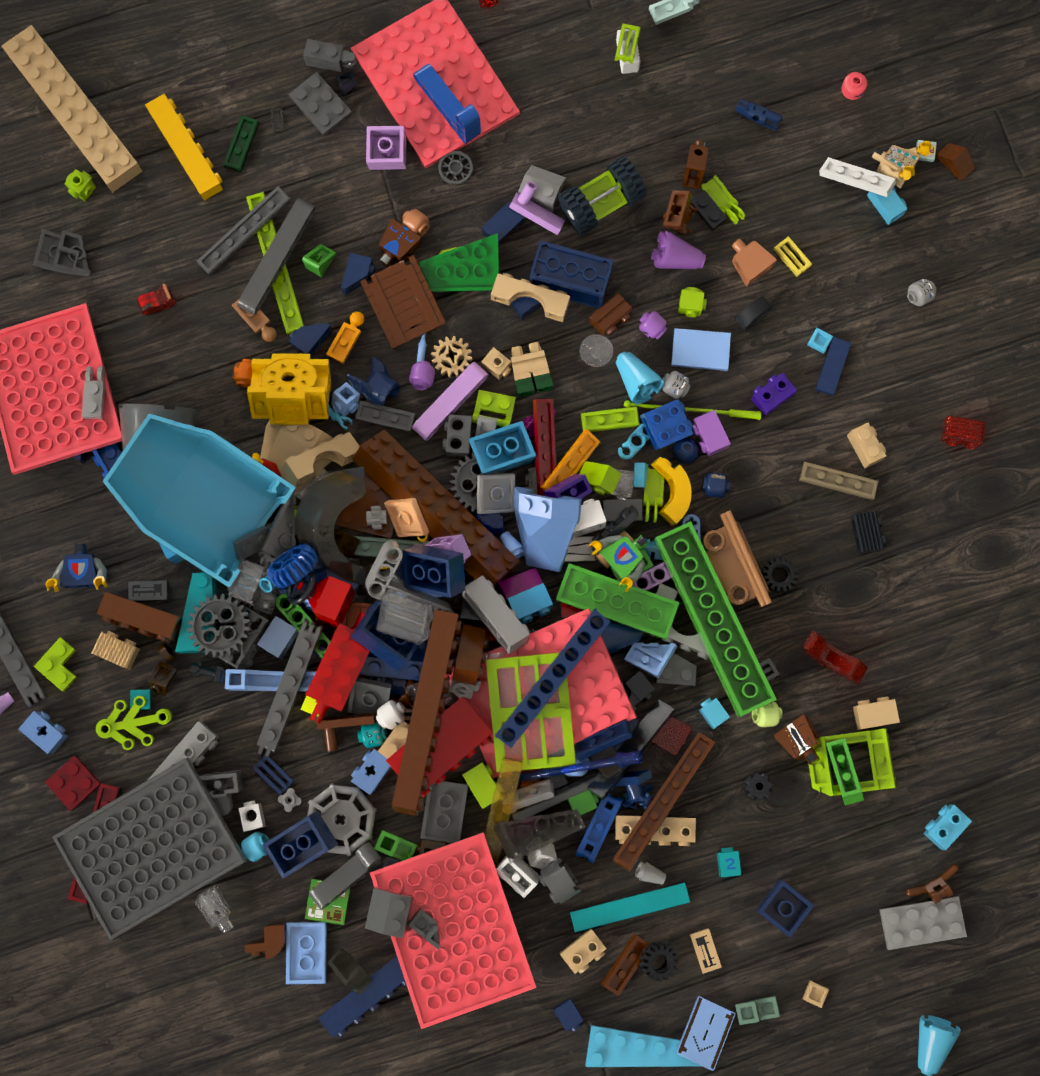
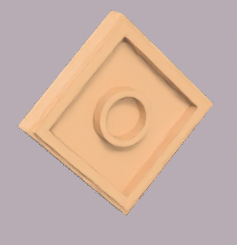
(406, 517)

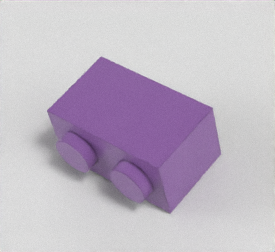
(710, 433)

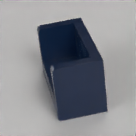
(502, 223)

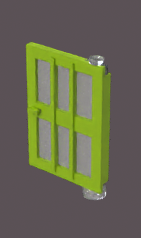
(549, 737)

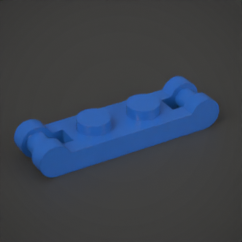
(599, 827)

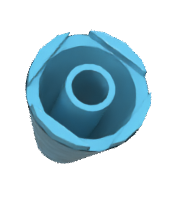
(638, 378)
(935, 1043)

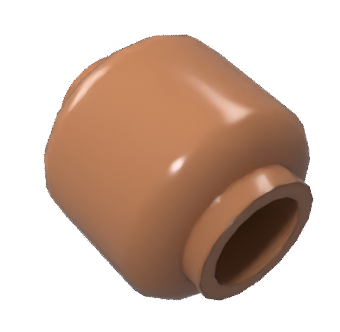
(416, 222)

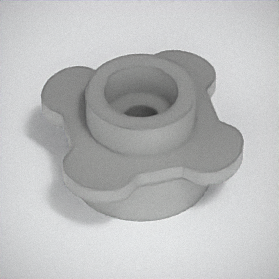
(295, 800)

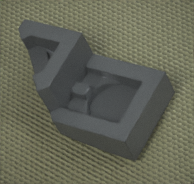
(426, 927)

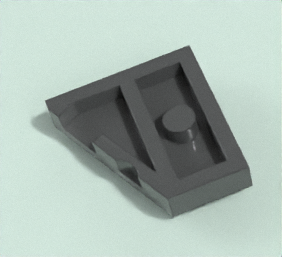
(678, 672)

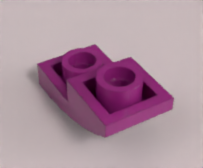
(520, 583)

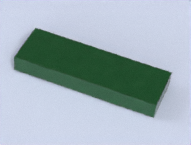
(241, 143)

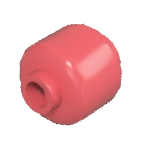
(854, 85)

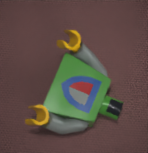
(623, 556)

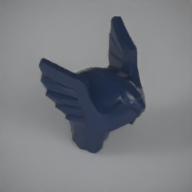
(378, 384)

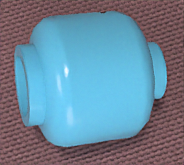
(253, 847)

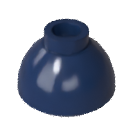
(686, 450)

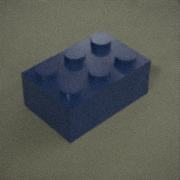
(433, 570)
(388, 648)
(300, 844)

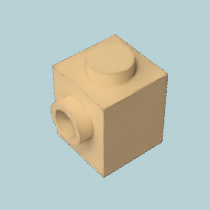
(496, 364)

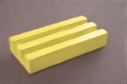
(787, 261)

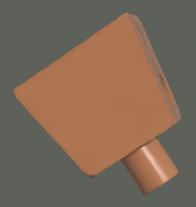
(751, 261)

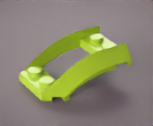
(879, 756)

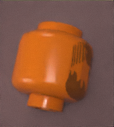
(243, 373)

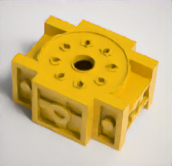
(290, 389)

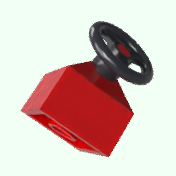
(328, 598)

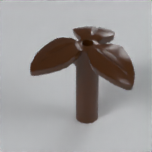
(405, 699)

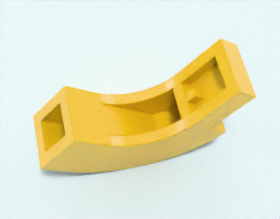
(679, 490)

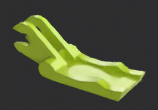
(723, 199)
(653, 492)

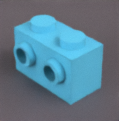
(947, 826)

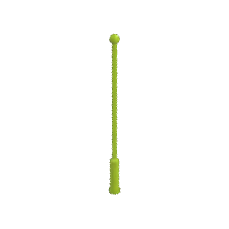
(732, 413)

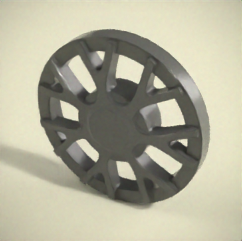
(455, 168)

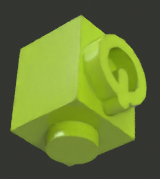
(692, 302)

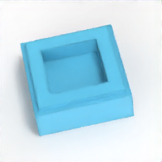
(820, 340)

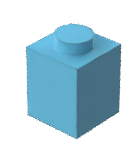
(713, 712)

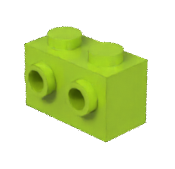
(601, 477)
(481, 784)

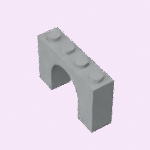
(686, 643)

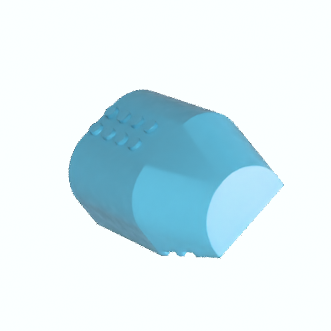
(194, 492)

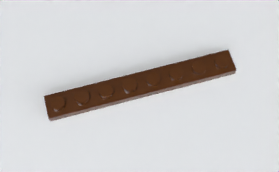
(663, 802)

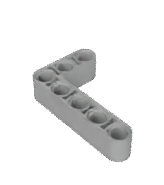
(385, 582)

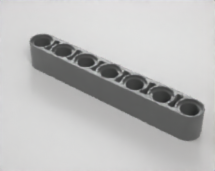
(276, 256)

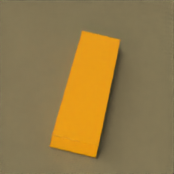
(573, 459)

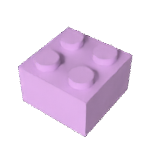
(386, 147)

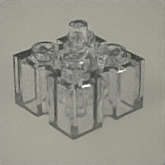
(247, 582)

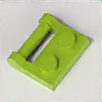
(496, 404)

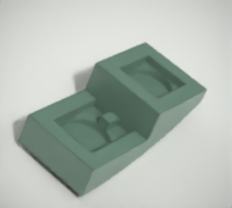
(757, 1010)

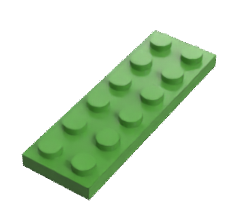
(632, 608)

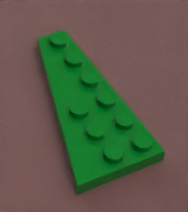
(464, 268)

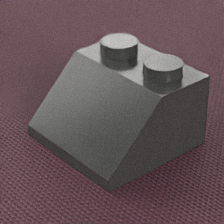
(388, 912)

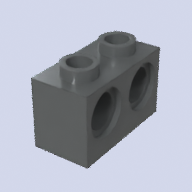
(458, 435)

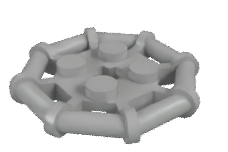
(352, 815)

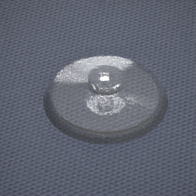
(596, 350)

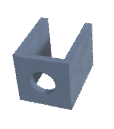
(278, 638)

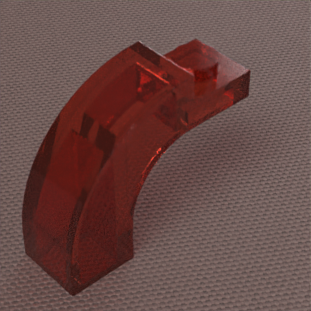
(834, 659)

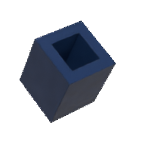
(568, 1015)

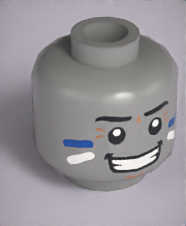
(921, 292)
(675, 384)

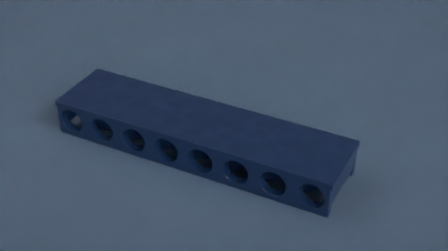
(552, 678)

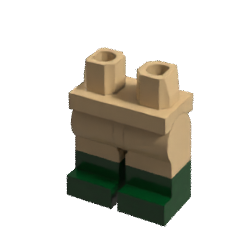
(530, 364)

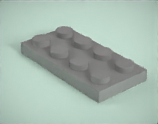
(922, 923)

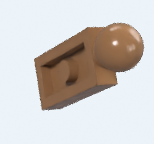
(257, 323)

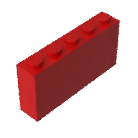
(459, 736)

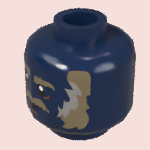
(716, 485)

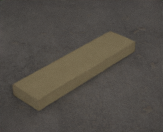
(838, 480)

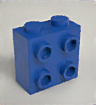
(667, 424)

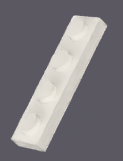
(857, 177)

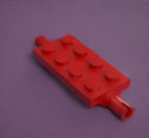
(337, 671)

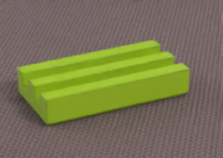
(624, 57)

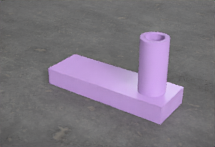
(522, 204)

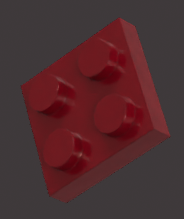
(73, 783)

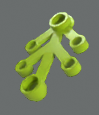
(130, 723)

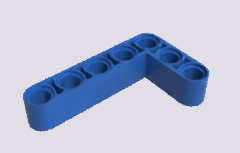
(462, 120)

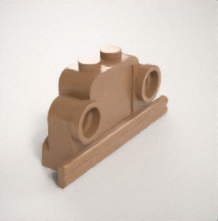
(736, 563)

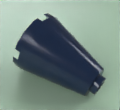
(618, 636)

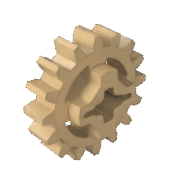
(445, 359)

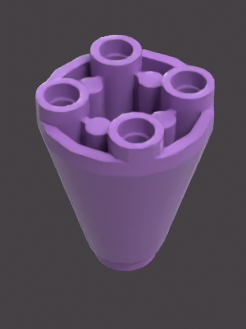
(676, 253)

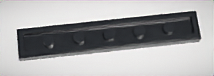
(641, 738)

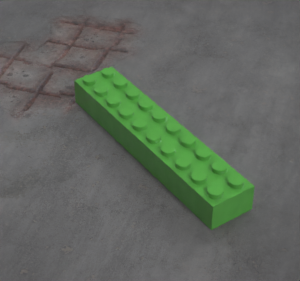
(714, 619)

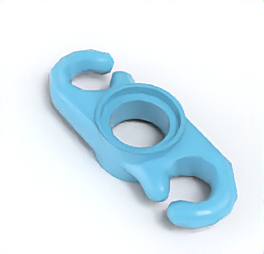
(628, 444)

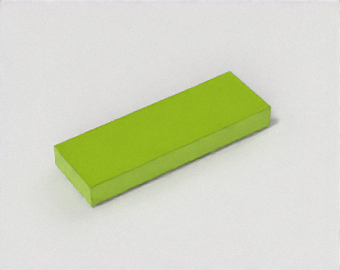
(610, 419)

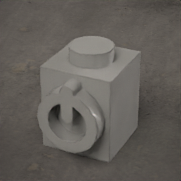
(464, 690)

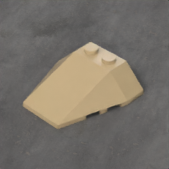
(290, 440)

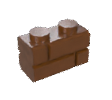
(610, 315)

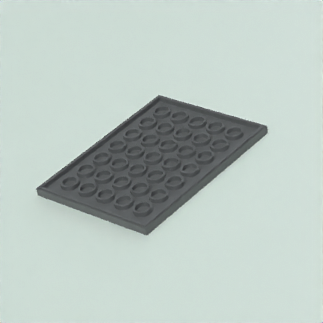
(149, 848)

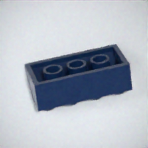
(376, 667)

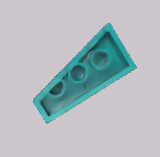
(200, 587)

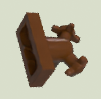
(679, 212)

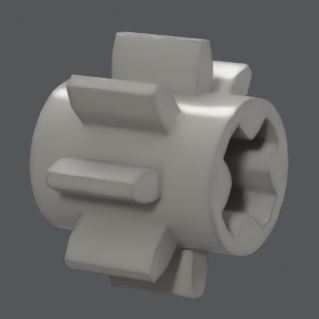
(376, 517)

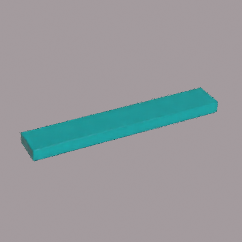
(629, 907)

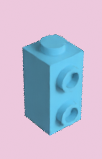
(889, 207)

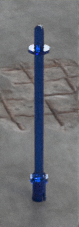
(621, 760)

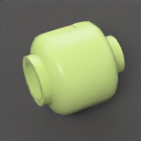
(767, 715)

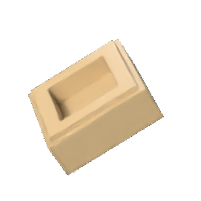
(815, 994)

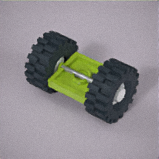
(602, 195)

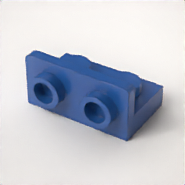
(106, 457)

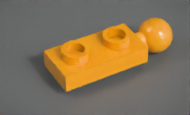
(346, 338)

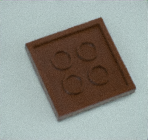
(354, 514)

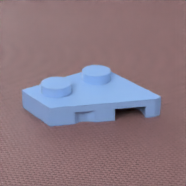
(650, 657)

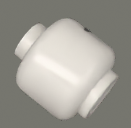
(391, 714)

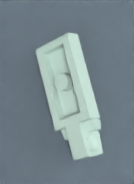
(669, 9)

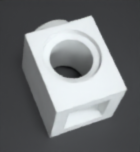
(249, 825)

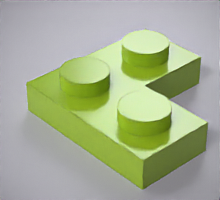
(53, 667)

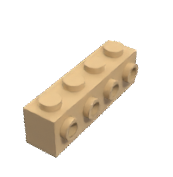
(672, 830)

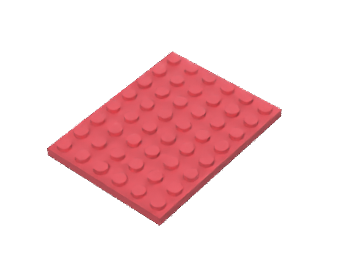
(438, 38)
(44, 390)
(593, 685)
(478, 939)

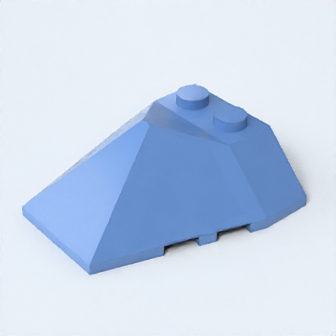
(545, 527)

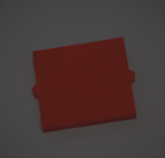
(672, 736)

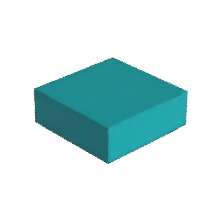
(146, 693)

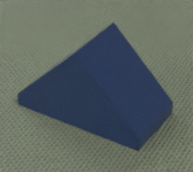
(525, 306)

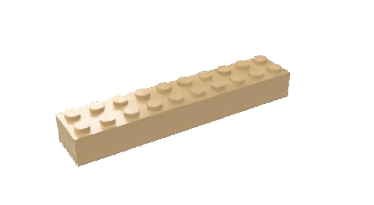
(72, 108)

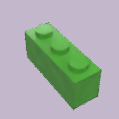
(845, 771)

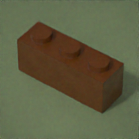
(470, 655)

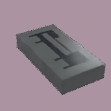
(148, 590)

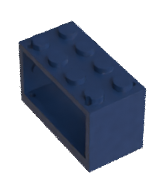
(572, 271)

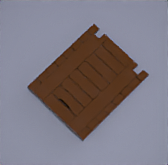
(402, 301)

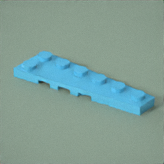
(631, 1049)

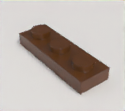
(625, 965)

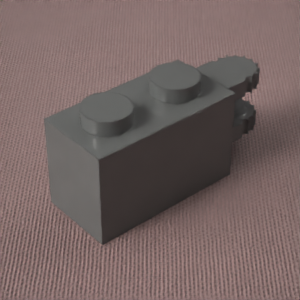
(328, 56)

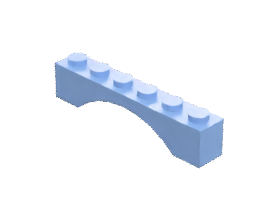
(259, 680)

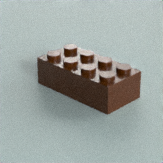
(139, 616)

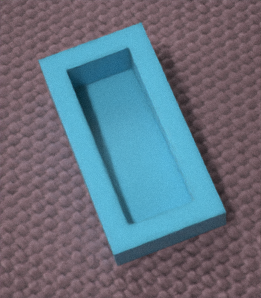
(640, 475)

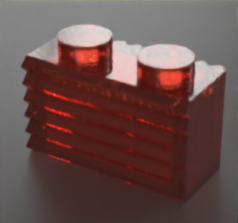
(963, 432)

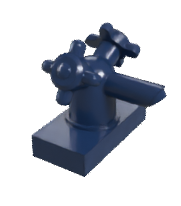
(632, 781)

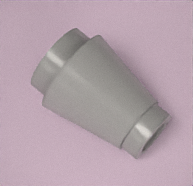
(649, 873)

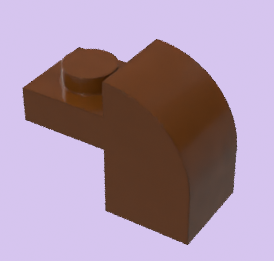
(273, 942)

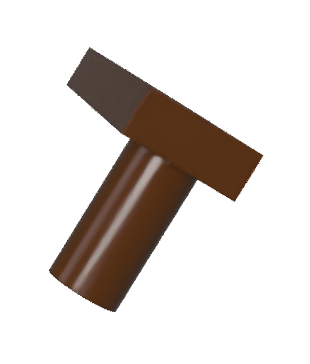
(330, 723)

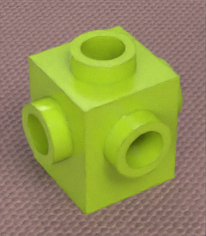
(80, 184)

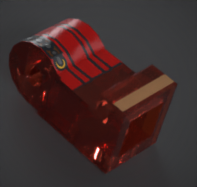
(156, 300)

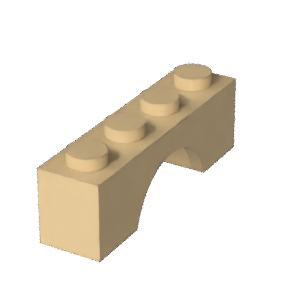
(508, 289)
(300, 468)

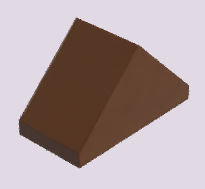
(956, 160)

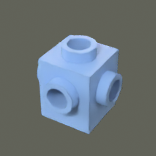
(345, 399)

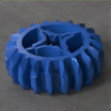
(292, 565)

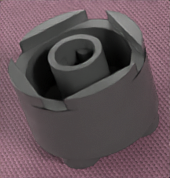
(560, 881)

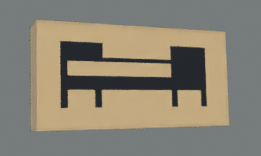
(705, 950)

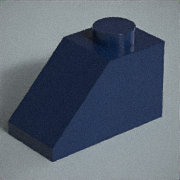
(357, 269)
(309, 338)

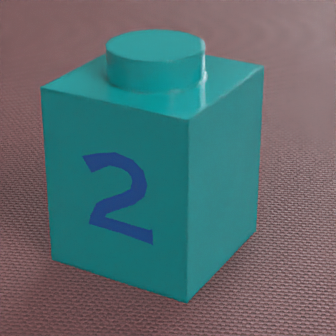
(728, 862)

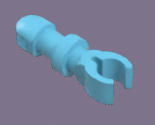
(335, 416)

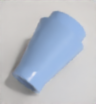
(512, 544)

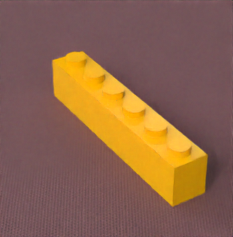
(184, 147)

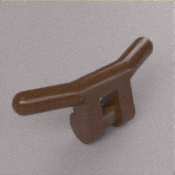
(934, 884)

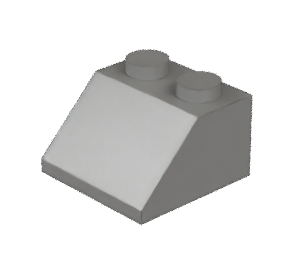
(548, 186)

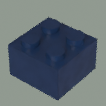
(784, 908)

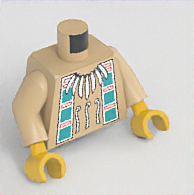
(900, 162)

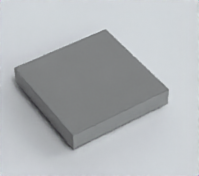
(495, 493)

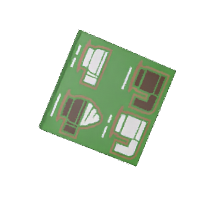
(333, 913)

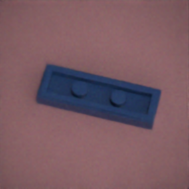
(833, 366)
(603, 739)

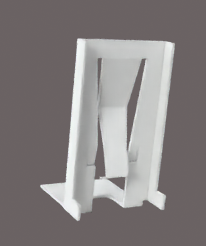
(582, 549)

